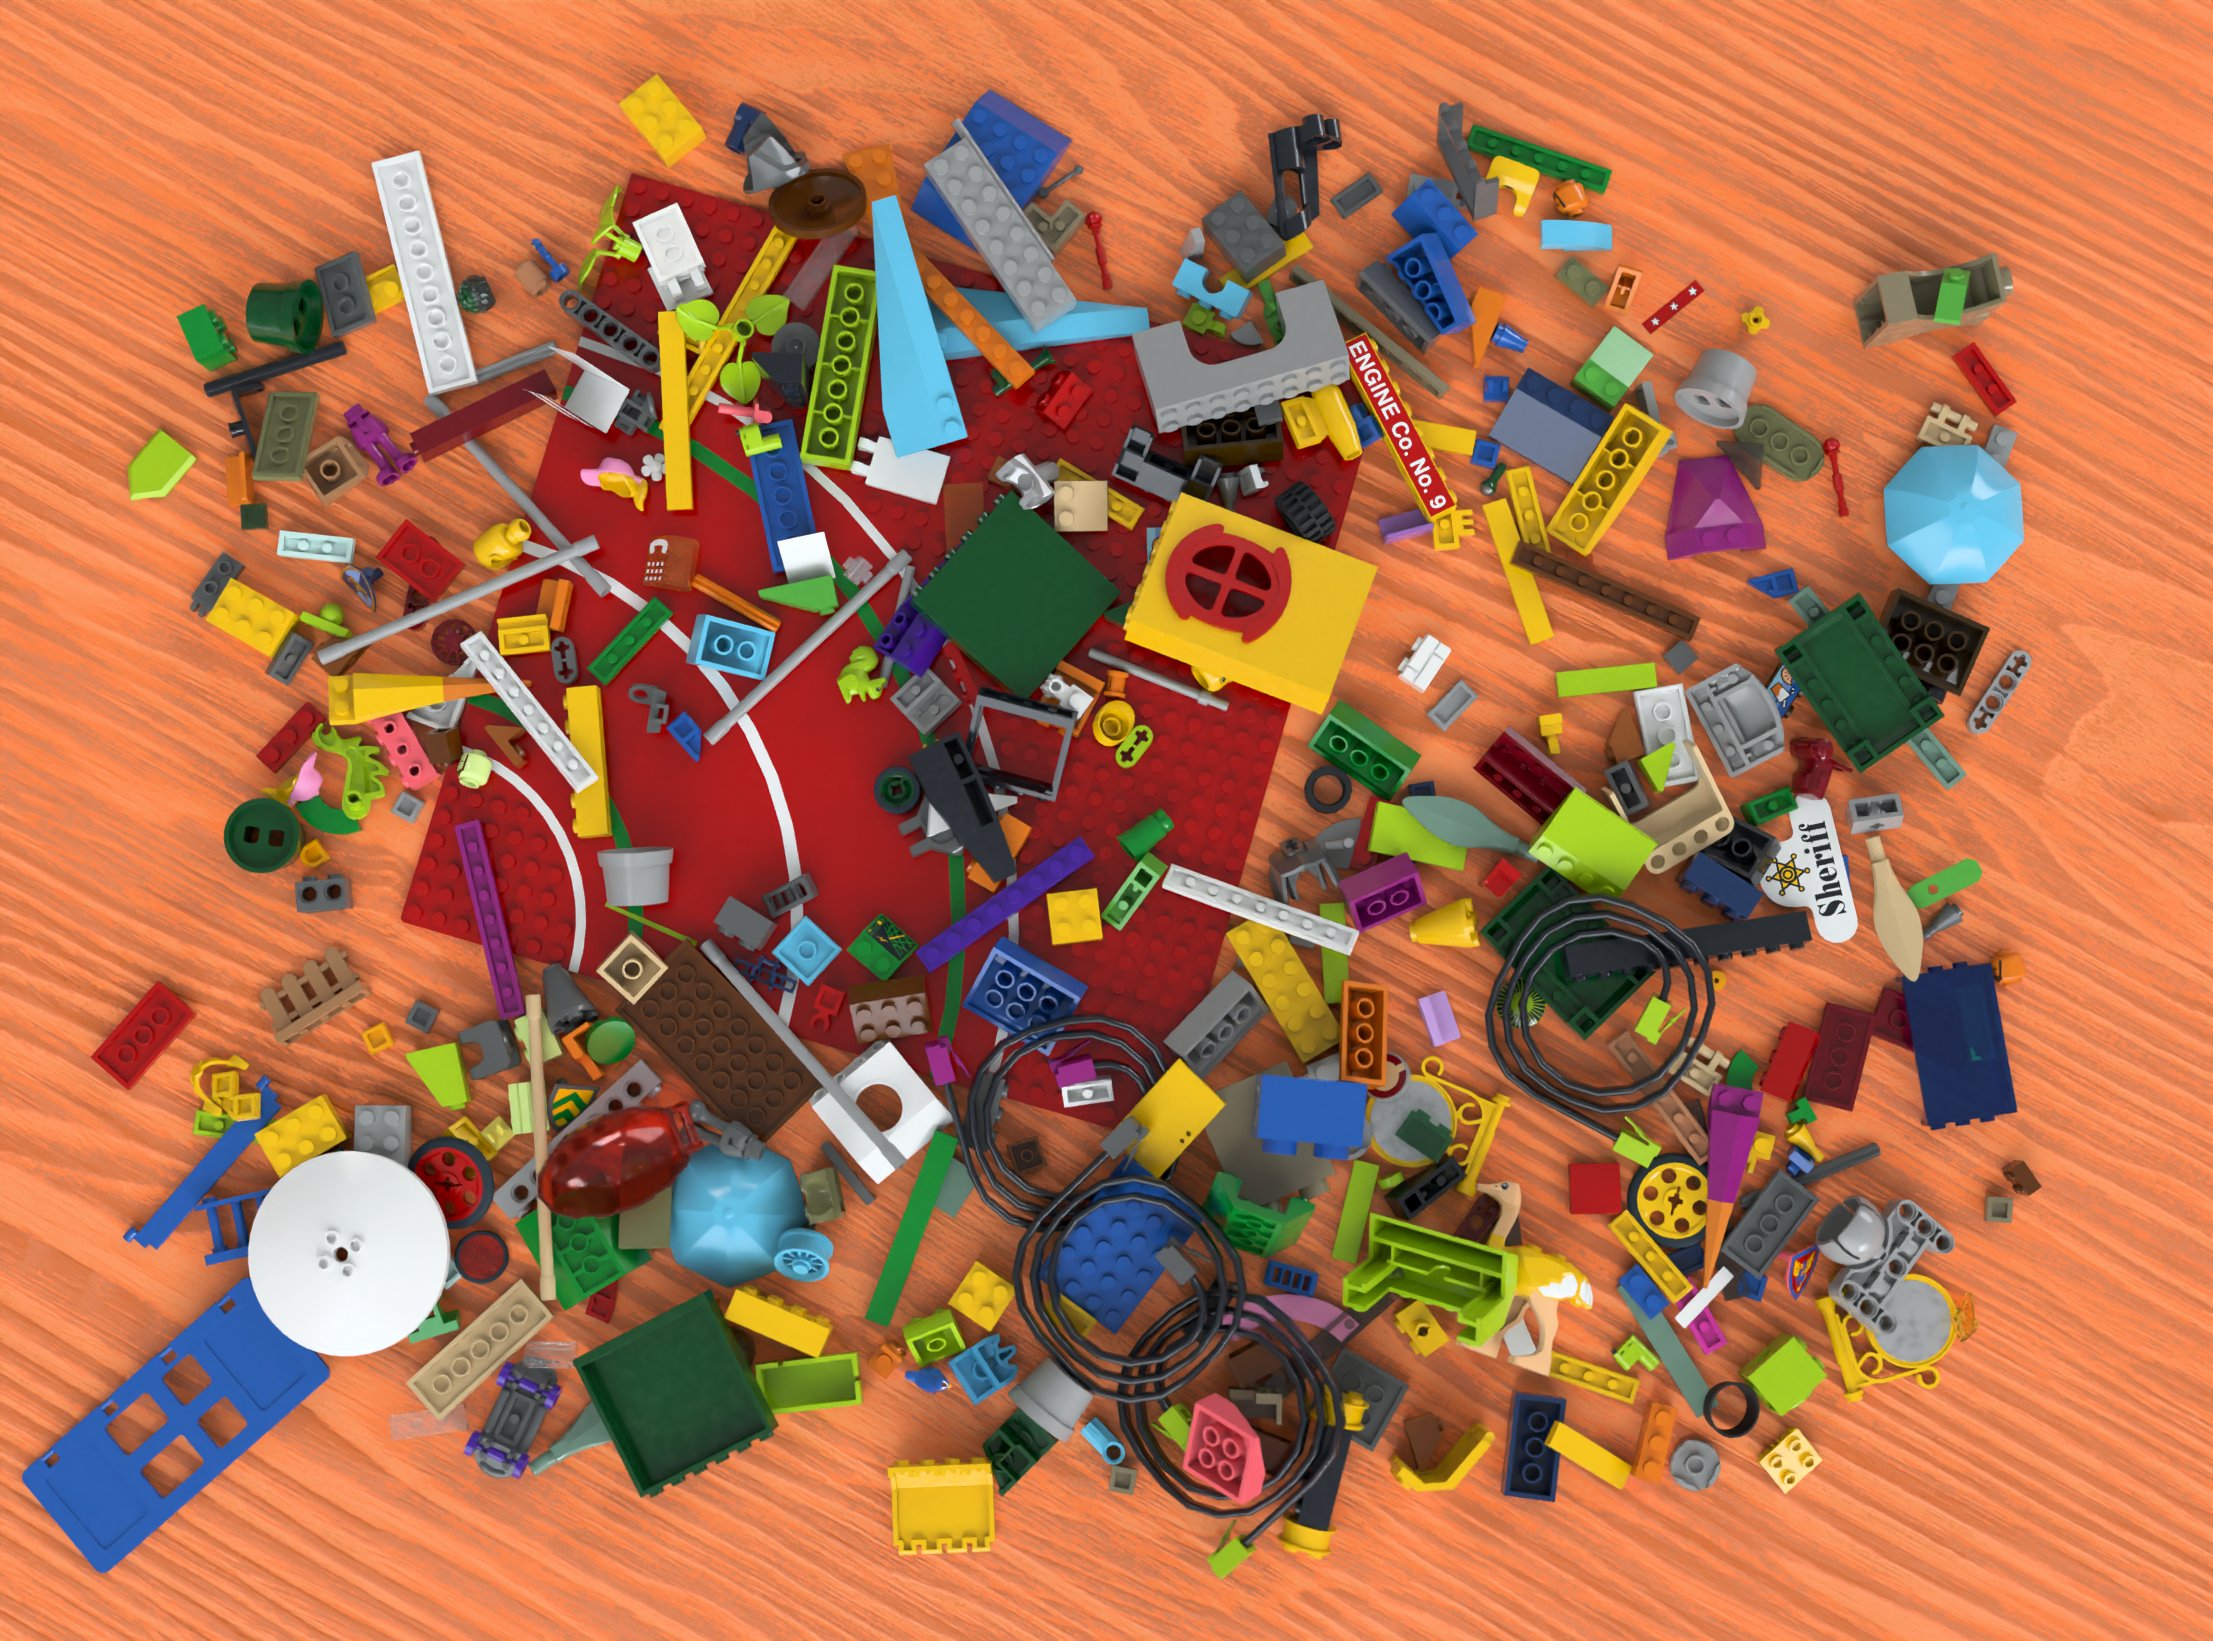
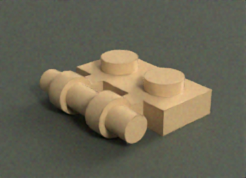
(1937, 433)
(1700, 1075)

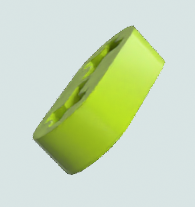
(1129, 742)

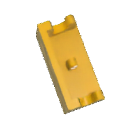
(1080, 1318)

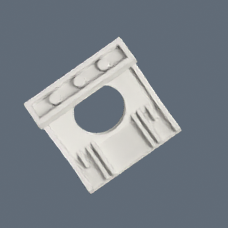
(920, 1108)

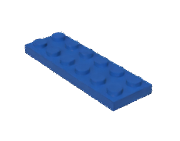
(782, 491)

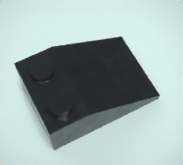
(1745, 851)

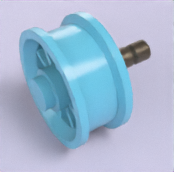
(803, 1254)

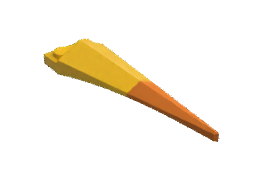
(372, 696)

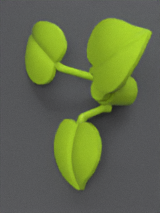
(623, 245)
(765, 312)

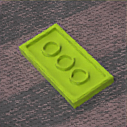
(1398, 832)

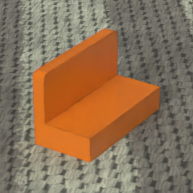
(239, 480)
(555, 602)

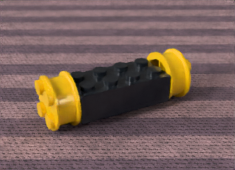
(1309, 1525)

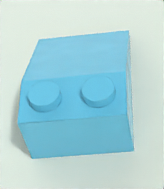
(730, 647)

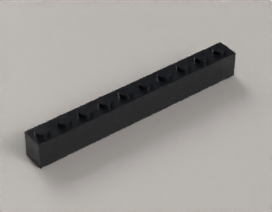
(1714, 941)

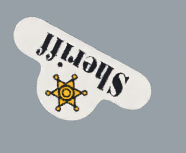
(1813, 872)

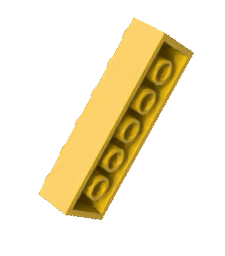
(1286, 988)

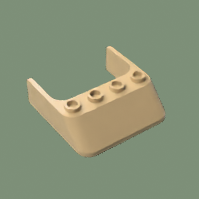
(1685, 822)

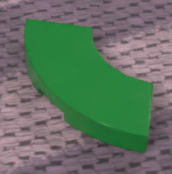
(326, 818)
(1741, 1071)

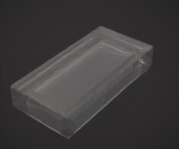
(549, 1354)

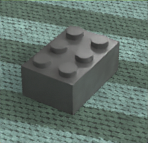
(1244, 237)

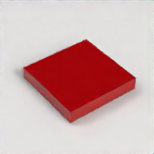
(1594, 1188)

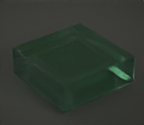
(254, 517)

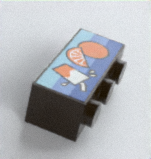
(1783, 690)

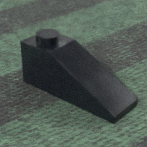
(1424, 1188)

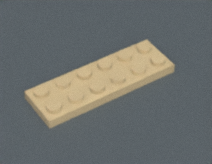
(480, 1349)

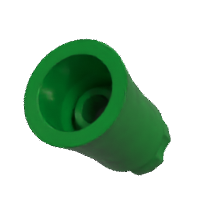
(1145, 835)

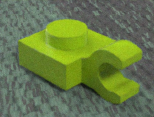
(1201, 320)

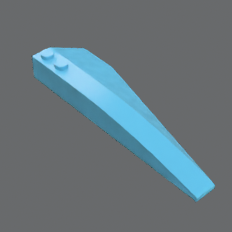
(1082, 324)
(914, 373)

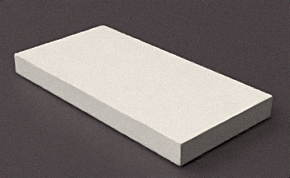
(1662, 720)

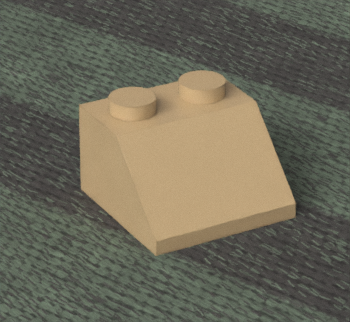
(1081, 505)
(632, 967)

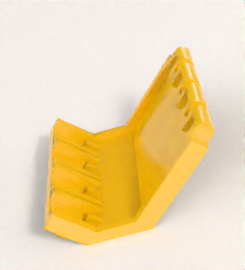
(1451, 1468)
(942, 1505)

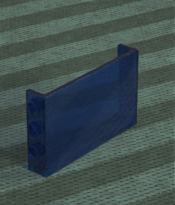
(1958, 1045)

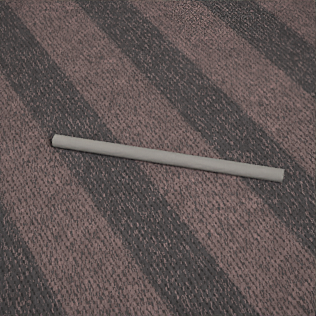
(963, 133)

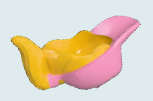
(618, 477)
(299, 787)

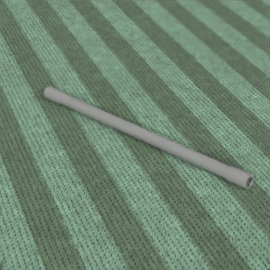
(592, 577)
(723, 725)

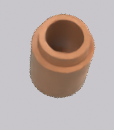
(532, 278)

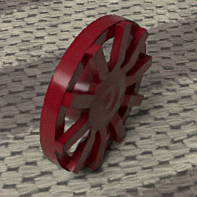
(451, 641)

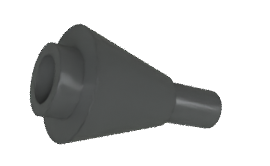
(1228, 489)
(1947, 917)

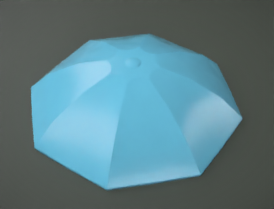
(1953, 514)
(733, 1213)

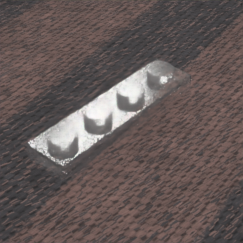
(819, 268)

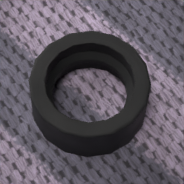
(1328, 808)

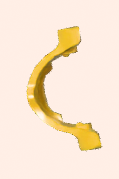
(209, 1105)

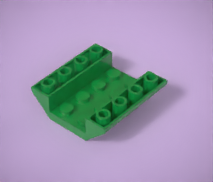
(1251, 1226)
(583, 1254)

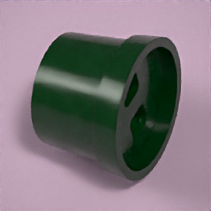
(286, 315)
(267, 816)

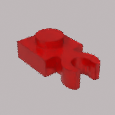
(828, 1002)

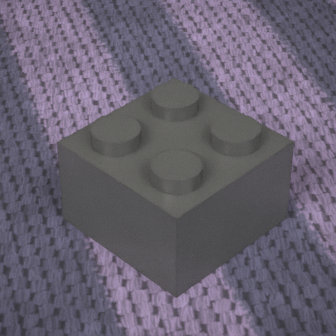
(745, 923)

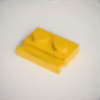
(385, 288)
(524, 634)

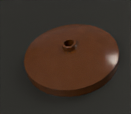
(818, 204)

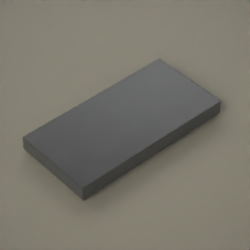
(1768, 1223)

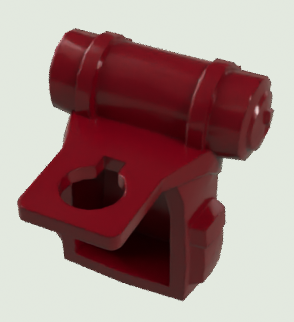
(1813, 767)

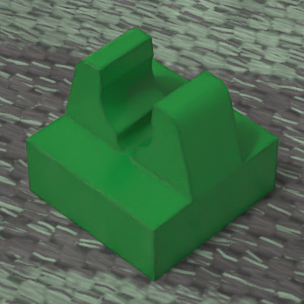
(1801, 1111)

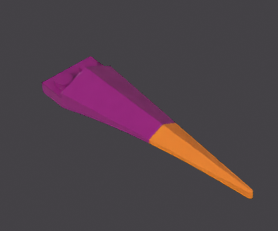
(1731, 1132)

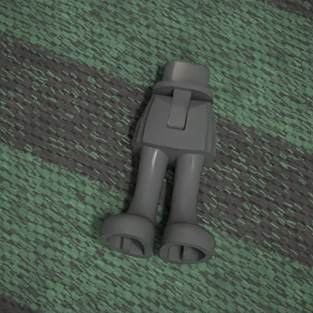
(736, 1138)

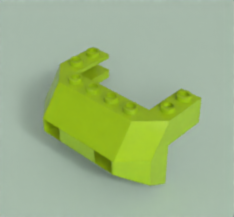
(1438, 1272)

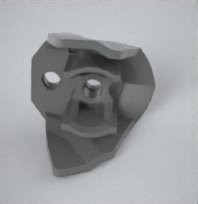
(770, 157)
(1294, 859)

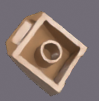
(335, 469)

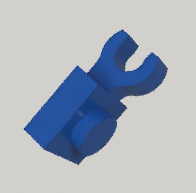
(1367, 426)

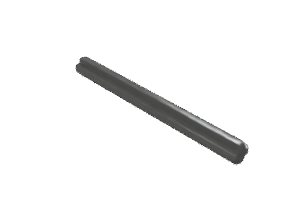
(1825, 1169)

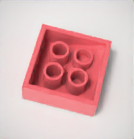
(1224, 1449)

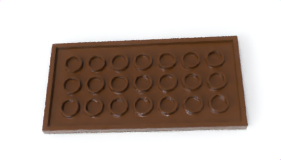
(720, 1044)

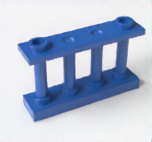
(221, 1252)

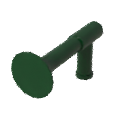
(1003, 385)

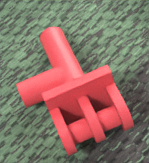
(758, 413)

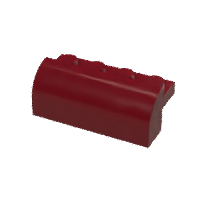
(1526, 775)

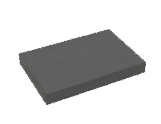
(345, 294)

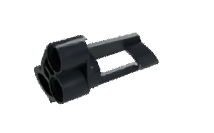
(1296, 151)

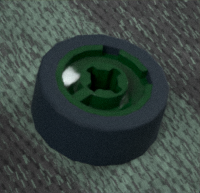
(897, 803)

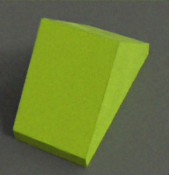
(1656, 766)

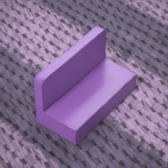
(1403, 526)

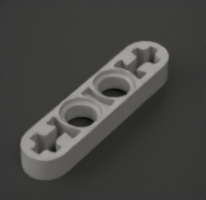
(1995, 690)

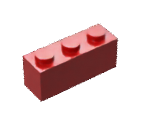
(1789, 1062)

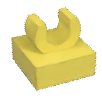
(498, 1133)

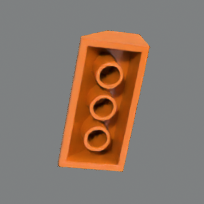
(1363, 1034)

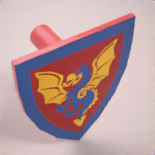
(1799, 1268)

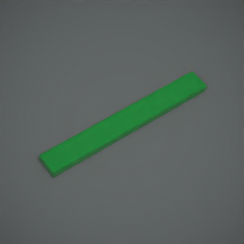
(912, 1228)

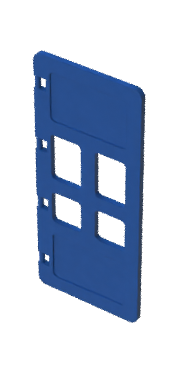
(101, 1490)

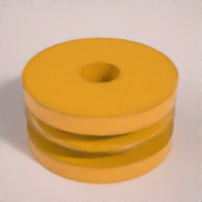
(1721, 980)

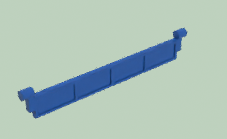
(206, 1173)

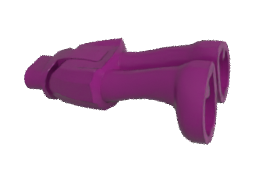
(370, 432)

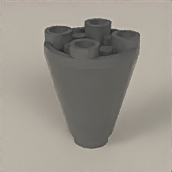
(565, 1001)

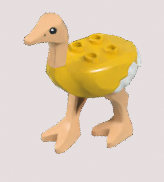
(1540, 1283)

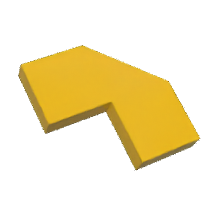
(226, 1094)

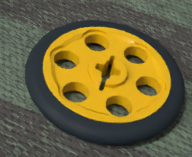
(1640, 1208)

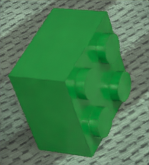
(207, 337)

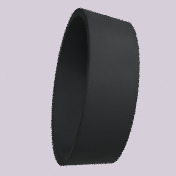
(1751, 1415)

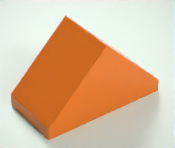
(1622, 288)

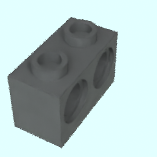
(324, 900)

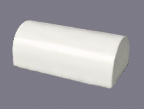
(1089, 1092)

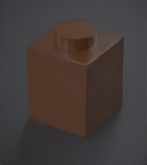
(444, 746)

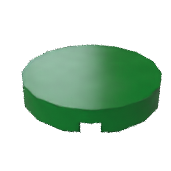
(610, 1040)

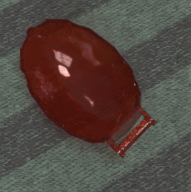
(617, 1161)

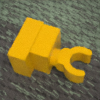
(1550, 726)

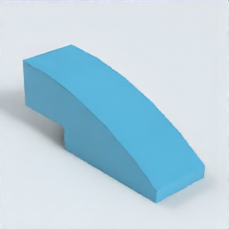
(1575, 235)

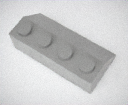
(1217, 1024)

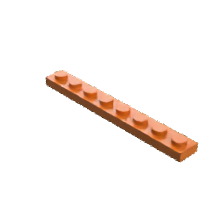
(972, 323)

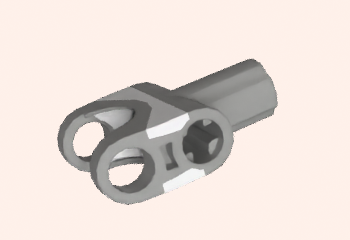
(1030, 480)

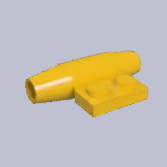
(1320, 416)

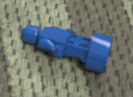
(559, 271)

